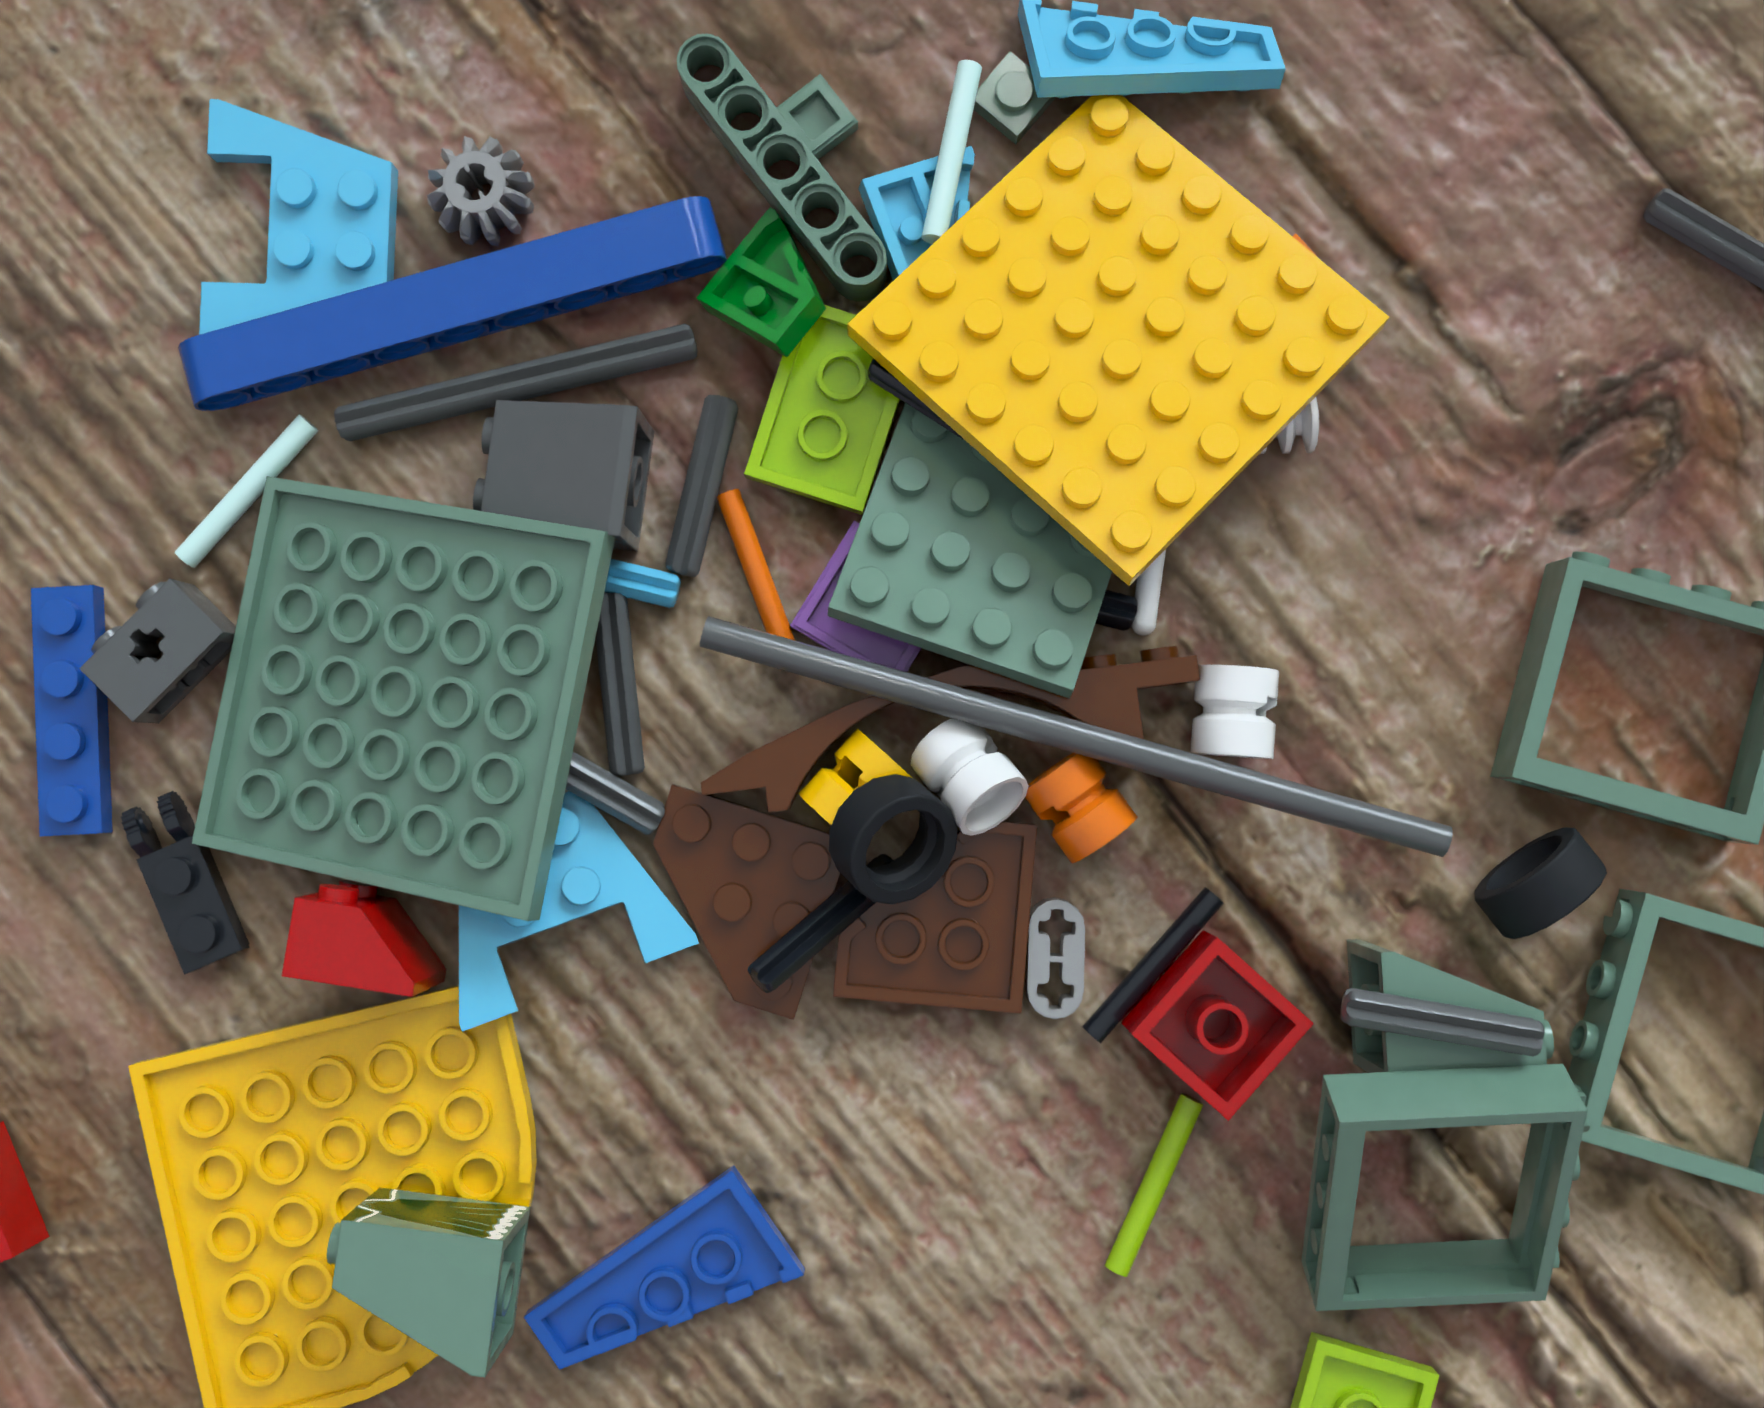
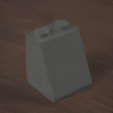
(568, 465)

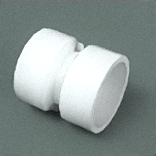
(1235, 711)
(969, 775)

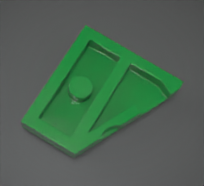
(765, 288)

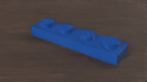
(70, 713)

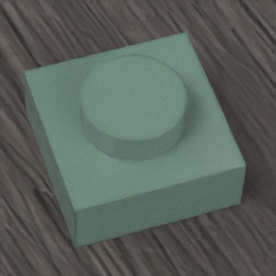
(1010, 99)

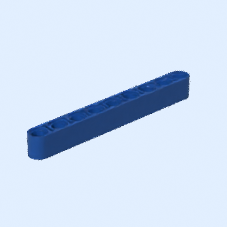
(452, 304)

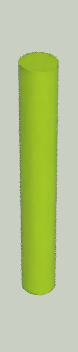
(1153, 1185)

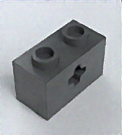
(193, 645)

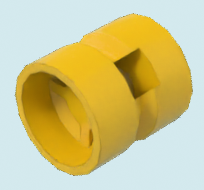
(857, 763)

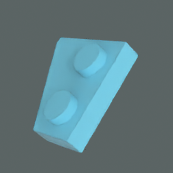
(899, 206)

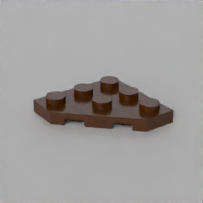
(744, 885)
(955, 941)

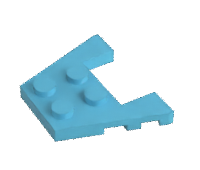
(326, 217)
(586, 874)

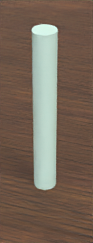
(952, 150)
(246, 491)

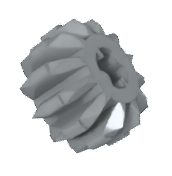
(471, 171)

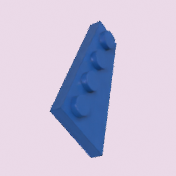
(688, 1260)

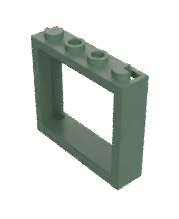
(1536, 680)
(1600, 1036)
(1451, 1270)

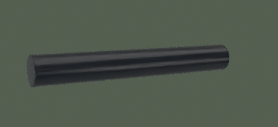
(1152, 965)

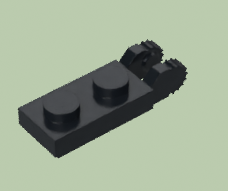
(185, 886)

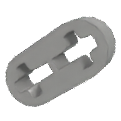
(1070, 958)

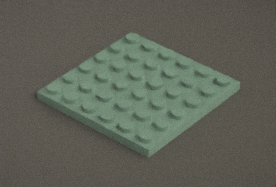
(404, 694)

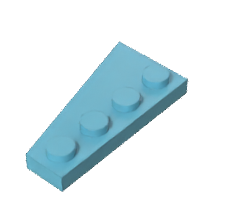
(1143, 55)

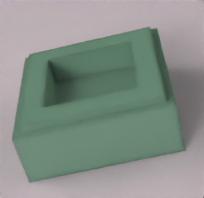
(819, 116)

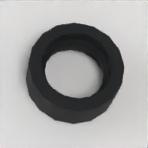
(922, 861)
(1540, 883)

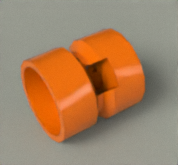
(1079, 806)

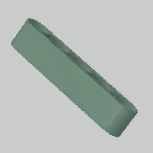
(773, 141)

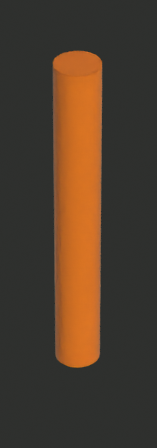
(754, 564)

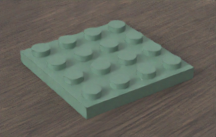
(968, 564)

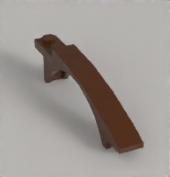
(1102, 697)

